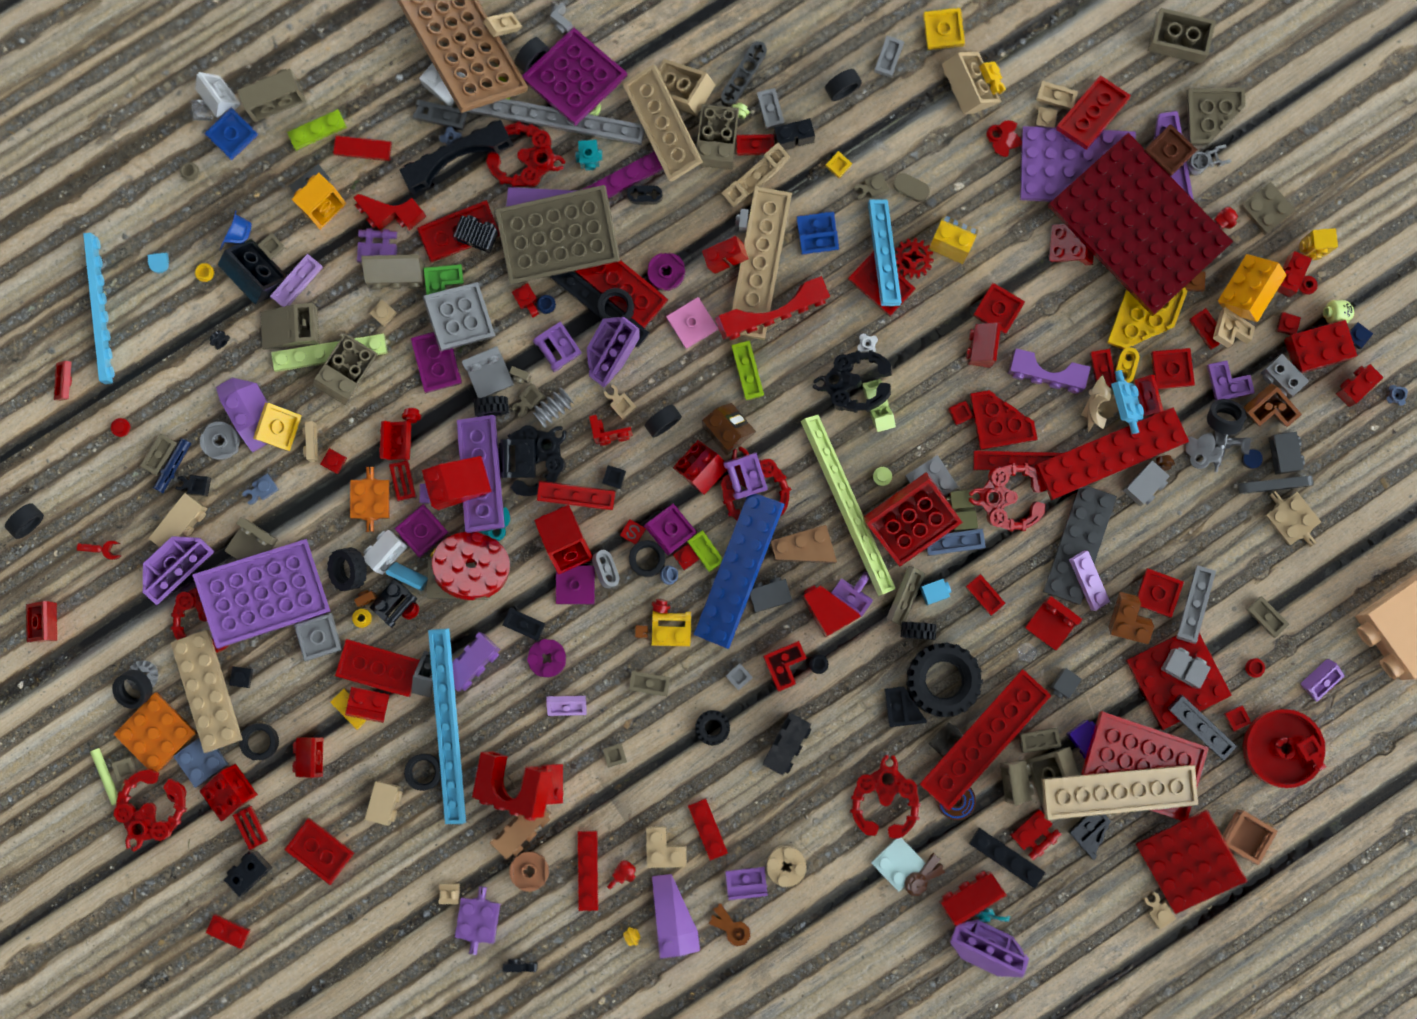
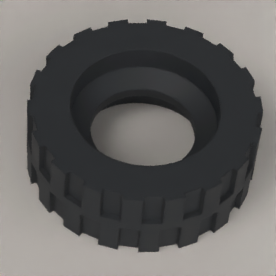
(357, 569)

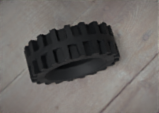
(970, 681)

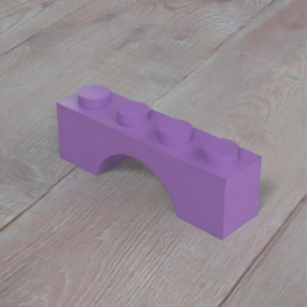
(1024, 365)

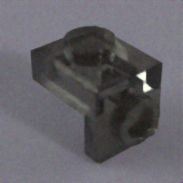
(945, 739)

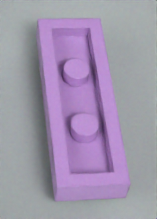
(296, 281)
(1089, 580)

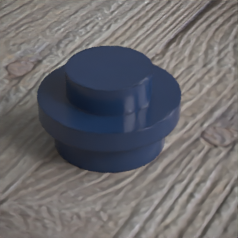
(546, 304)

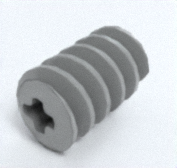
(552, 407)

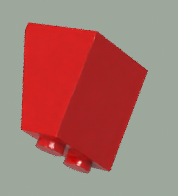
(563, 539)
(828, 610)

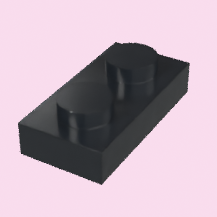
(524, 624)

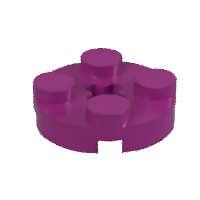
(666, 282)
(536, 660)

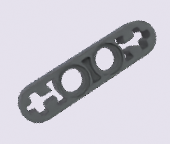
(744, 74)
(1276, 484)

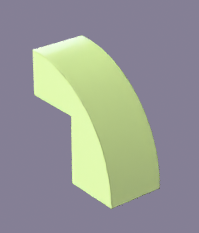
(882, 415)

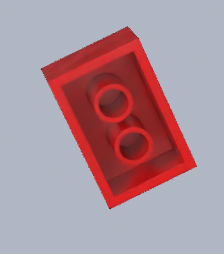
(1321, 347)

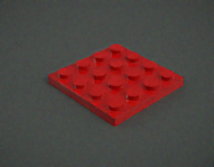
(1162, 689)
(1191, 862)

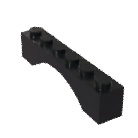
(421, 173)

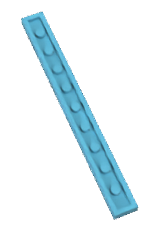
(447, 726)

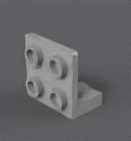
(488, 372)

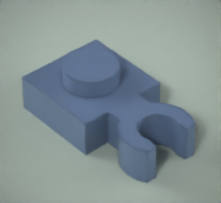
(263, 488)

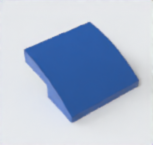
(817, 233)

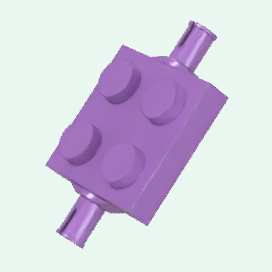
(477, 920)

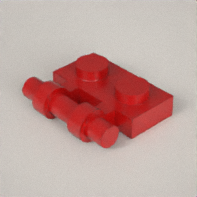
(1033, 829)

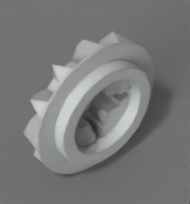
(145, 667)

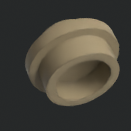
(189, 171)

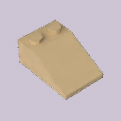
(686, 85)

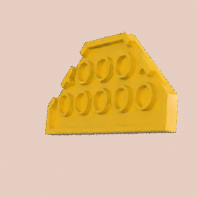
(1136, 324)

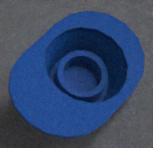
(238, 231)

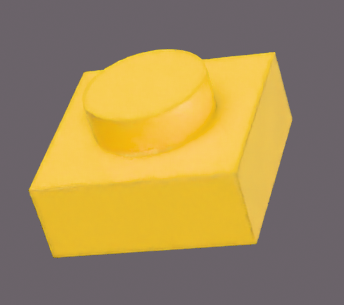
(838, 165)

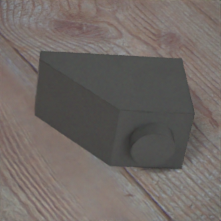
(422, 678)

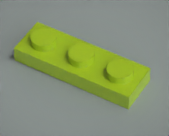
(317, 129)
(747, 370)

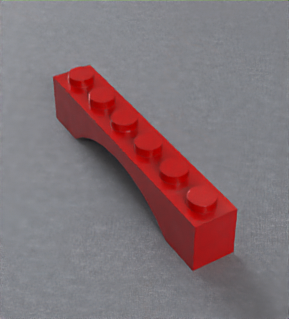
(737, 321)

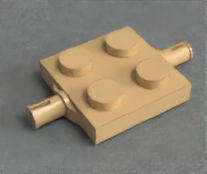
(1293, 518)

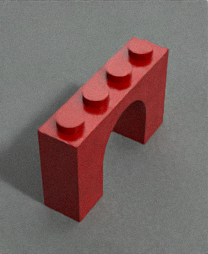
(490, 787)

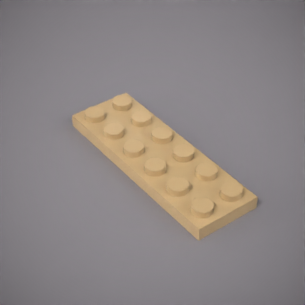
(662, 123)
(206, 691)

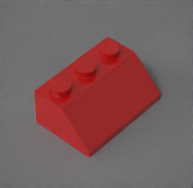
(972, 897)

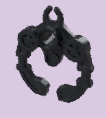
(847, 381)
(554, 462)

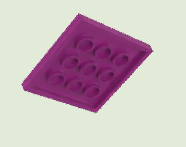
(574, 76)

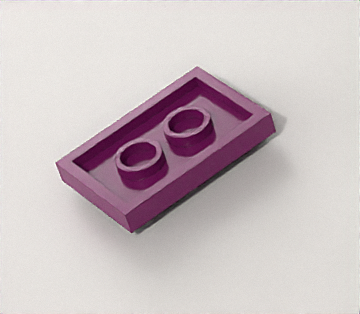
(436, 367)

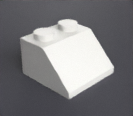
(432, 82)
(384, 551)

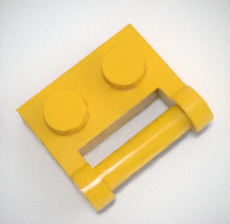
(671, 635)

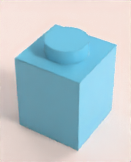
(935, 591)

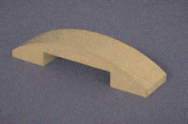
(757, 175)

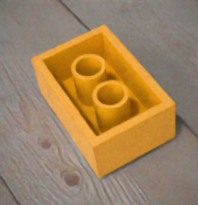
(318, 200)
(1252, 287)

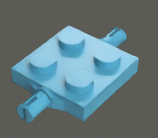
(1127, 402)

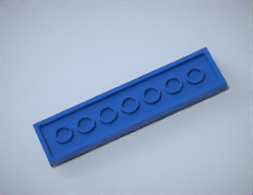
(739, 570)

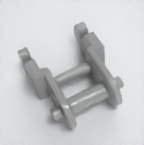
(1219, 162)

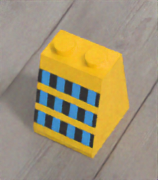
(953, 239)

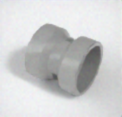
(1201, 160)

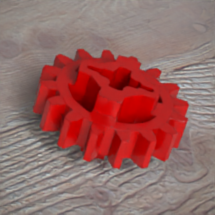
(920, 258)

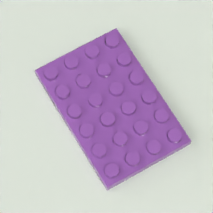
(1054, 161)
(261, 593)

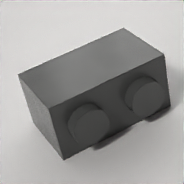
(1286, 453)
(770, 595)

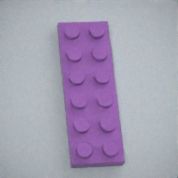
(479, 438)

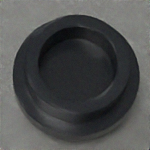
(818, 664)

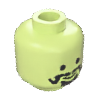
(1338, 311)

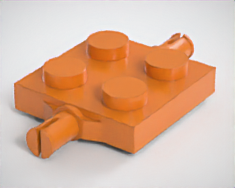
(370, 499)

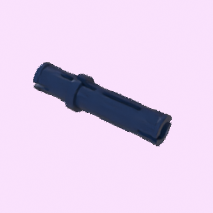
(171, 466)

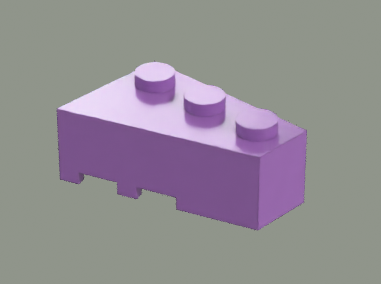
(473, 660)

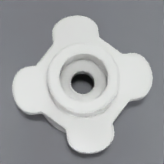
(862, 347)

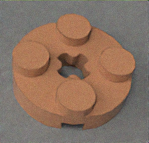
(521, 879)

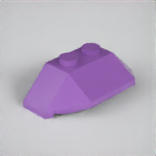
(611, 348)
(244, 407)
(172, 565)
(989, 949)

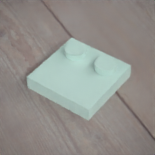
(898, 862)

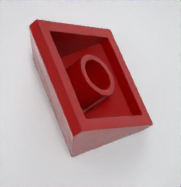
(41, 621)

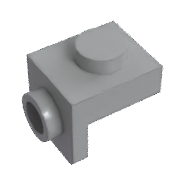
(560, 23)

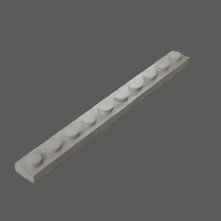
(551, 118)

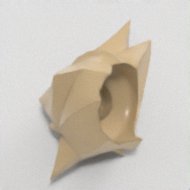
(1100, 404)

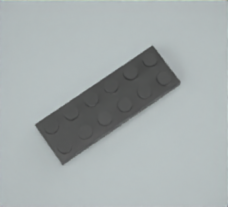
(1082, 532)

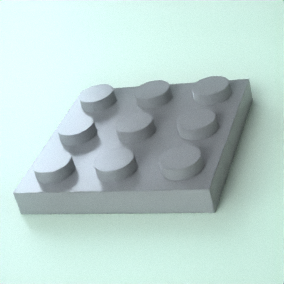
(458, 316)

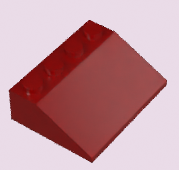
(912, 519)

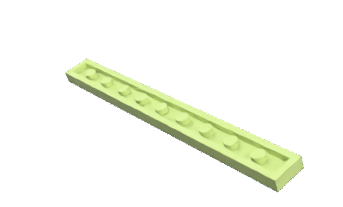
(848, 505)

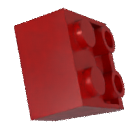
(700, 467)

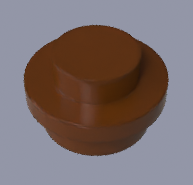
(1165, 462)

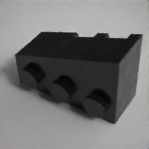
(787, 744)

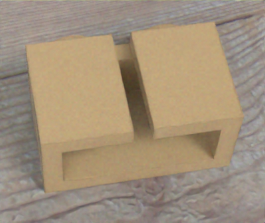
(383, 802)

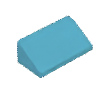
(407, 576)

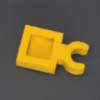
(992, 75)

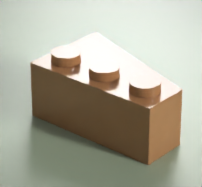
(805, 546)
(516, 833)

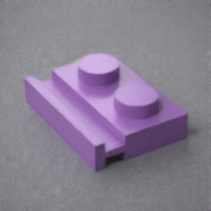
(746, 883)

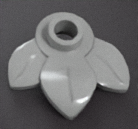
(1203, 447)

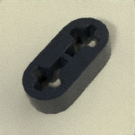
(645, 199)

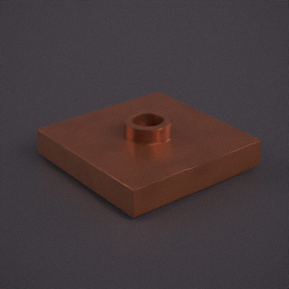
(1170, 150)

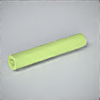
(105, 775)

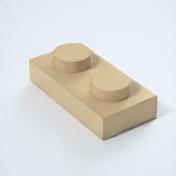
(502, 24)
(1056, 95)
(309, 432)

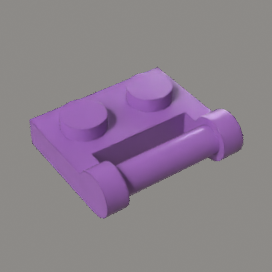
(562, 342)
(752, 474)

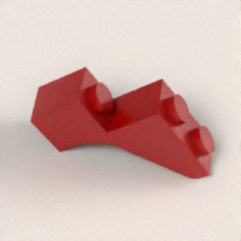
(381, 214)

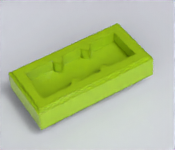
(705, 551)

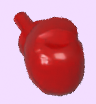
(1226, 218)
(624, 871)

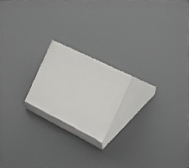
(215, 93)

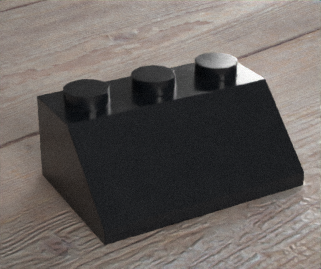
(251, 270)

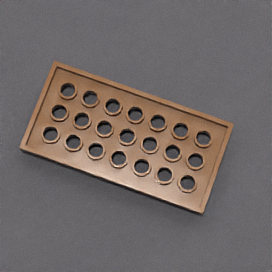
(447, 70)

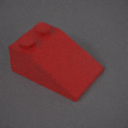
(456, 482)

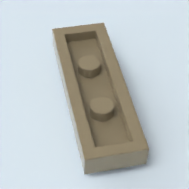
(905, 595)

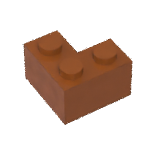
(1271, 402)
(1127, 623)

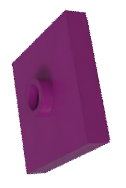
(670, 529)
(421, 530)
(576, 586)

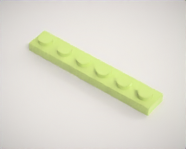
(319, 353)

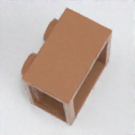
(1248, 836)

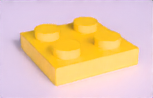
(944, 28)
(277, 426)

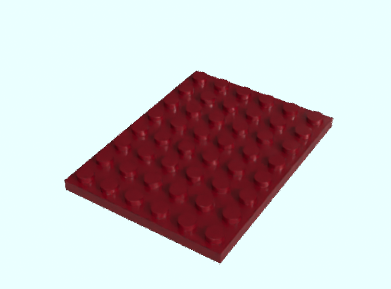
(1140, 224)

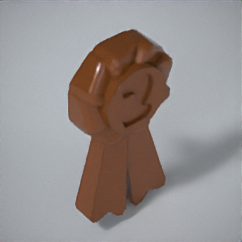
(737, 932)

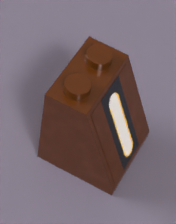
(727, 427)

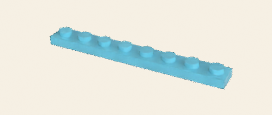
(99, 315)

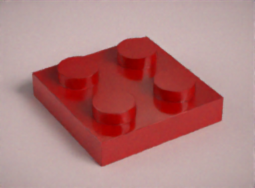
(999, 307)
(1173, 368)
(1159, 592)

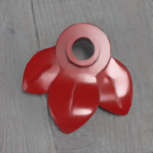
(1007, 137)

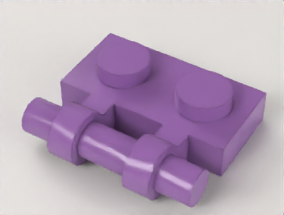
(370, 248)

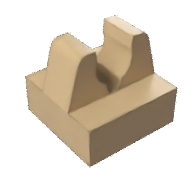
(449, 893)

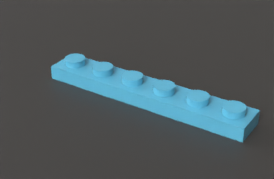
(884, 253)

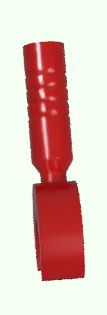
(106, 549)

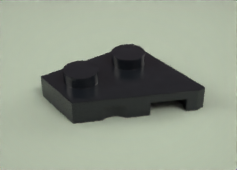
(901, 708)
(1090, 833)

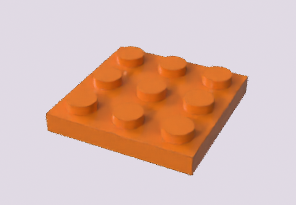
(155, 733)

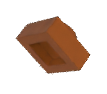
(1197, 283)
(365, 598)

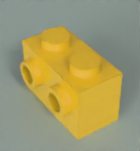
(1319, 243)

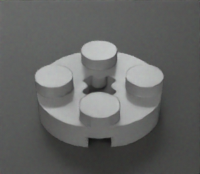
(210, 435)

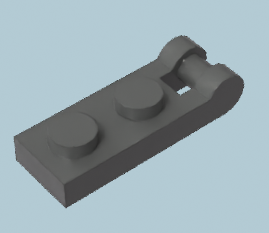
(440, 115)

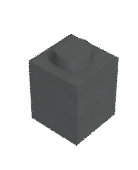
(1065, 684)

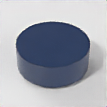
(1253, 459)

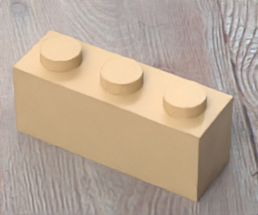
(179, 520)

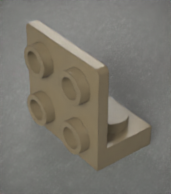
(249, 540)

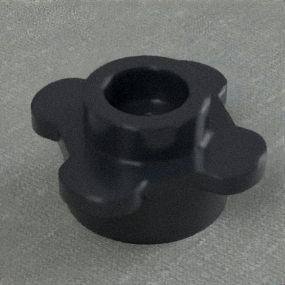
(219, 339)

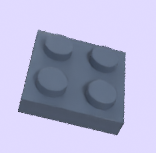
(200, 765)

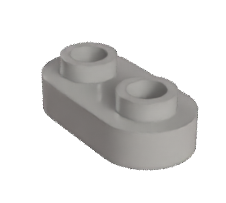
(605, 569)

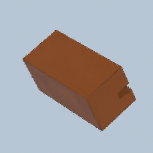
(640, 631)

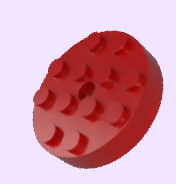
(1267, 760)

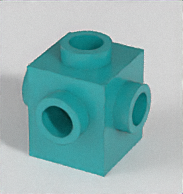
(588, 154)

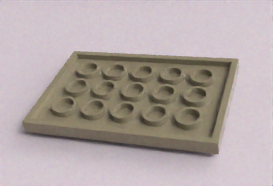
(557, 234)

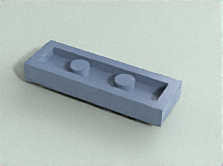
(958, 542)

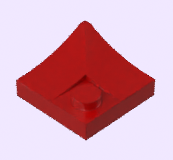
(556, 787)

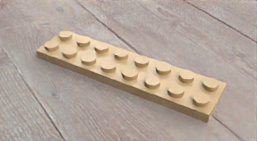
(764, 248)
(1119, 792)

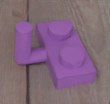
(852, 595)

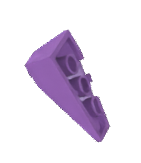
(674, 924)

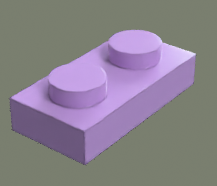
(566, 705)

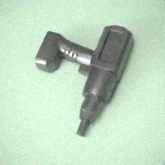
(1225, 443)

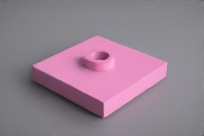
(692, 323)

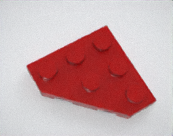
(999, 422)

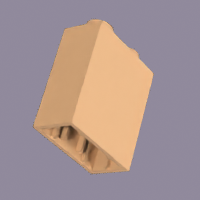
(1393, 629)

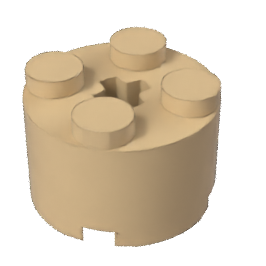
(789, 855)

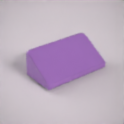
(1322, 679)

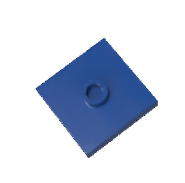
(231, 134)

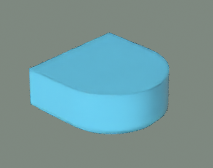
(158, 262)

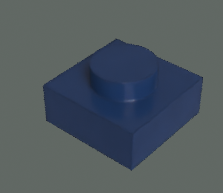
(1360, 335)

